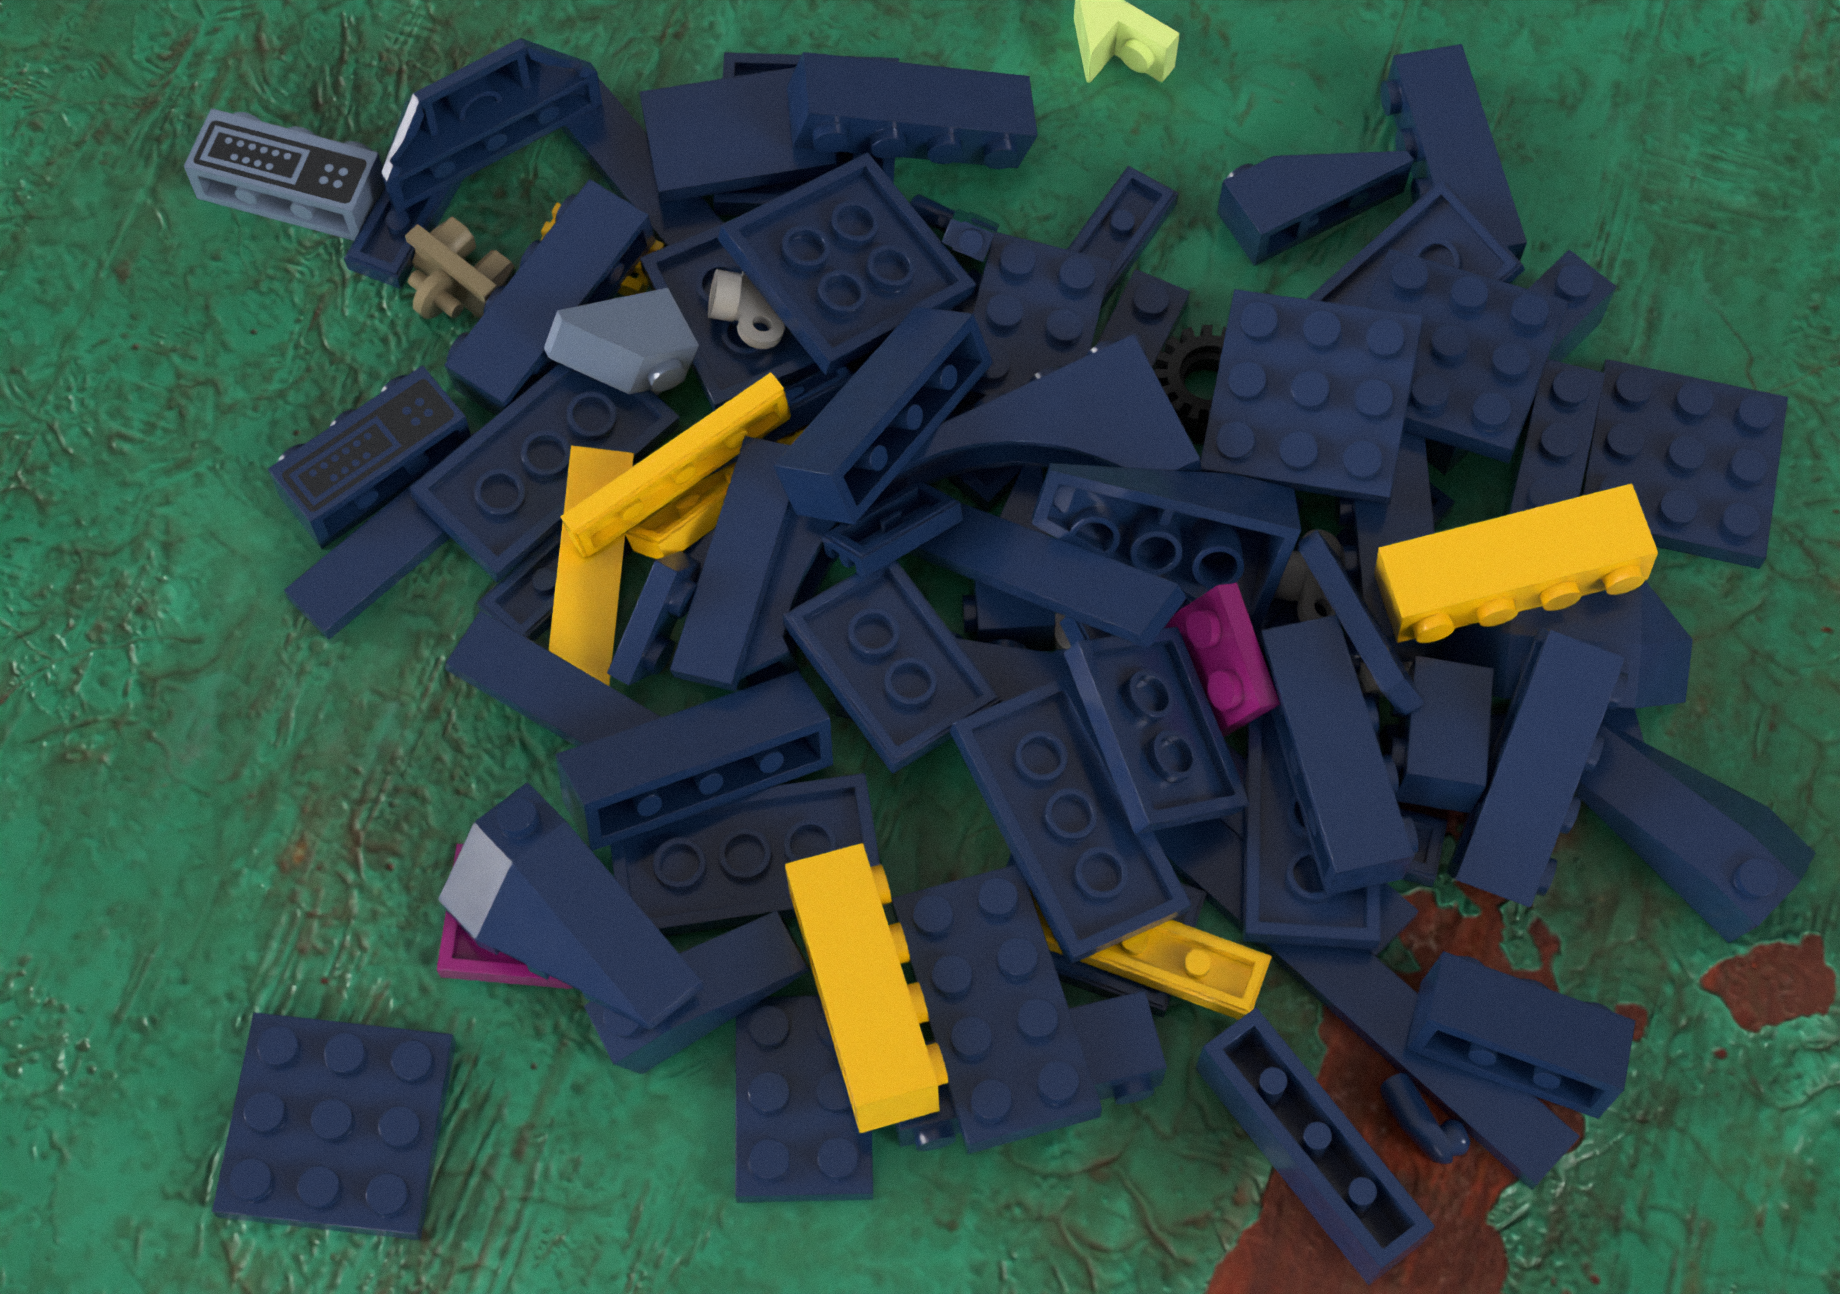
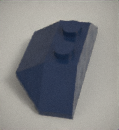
(484, 116)
(1625, 624)

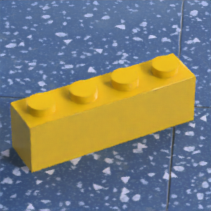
(1515, 564)
(864, 989)

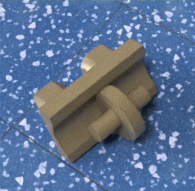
(445, 278)

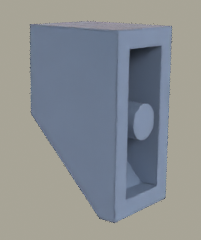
(625, 341)

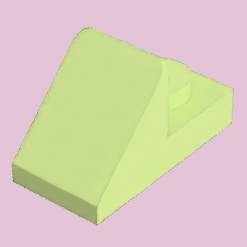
(1125, 31)

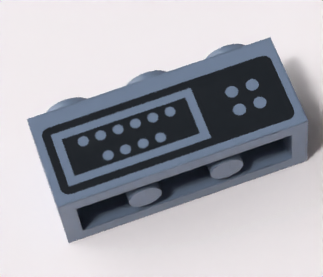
(285, 173)

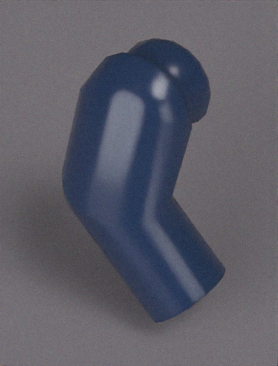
(1414, 1117)

